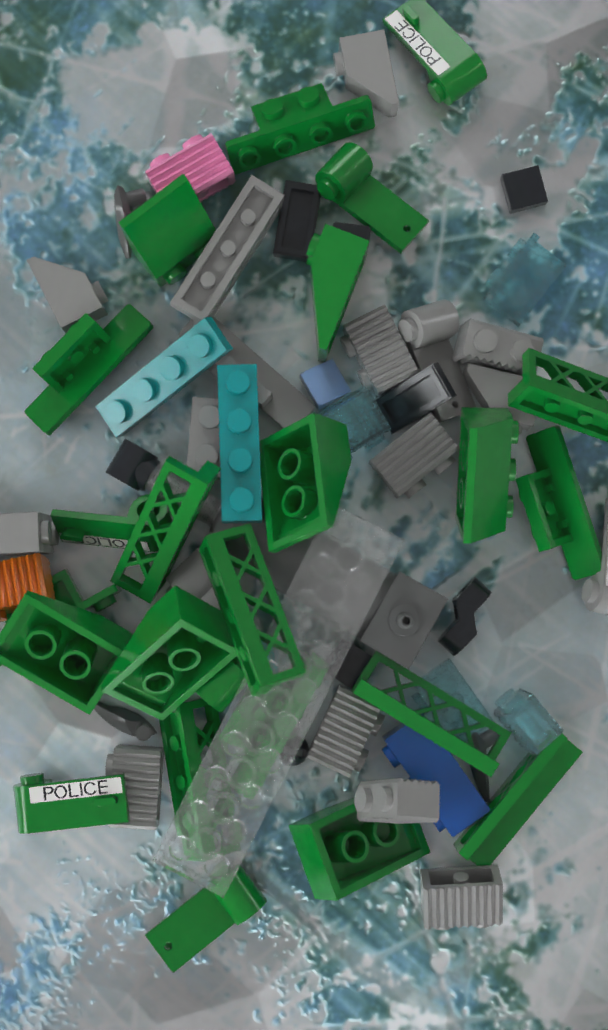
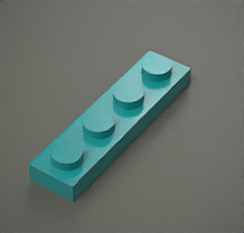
(164, 376)
(239, 444)

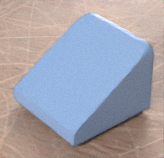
(324, 383)

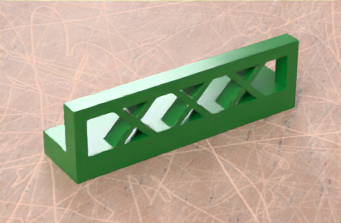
(557, 398)
(177, 531)
(236, 612)
(431, 730)
(184, 744)
(516, 801)

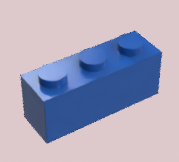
(426, 761)

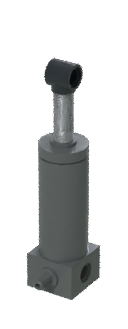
(396, 620)

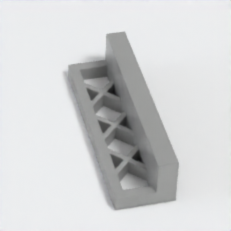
(228, 250)

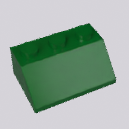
(485, 472)

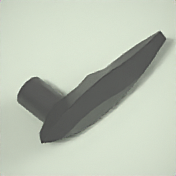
(122, 204)
(126, 721)
(483, 742)

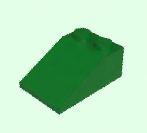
(169, 231)
(335, 267)
(303, 478)
(62, 648)
(170, 654)
(350, 853)

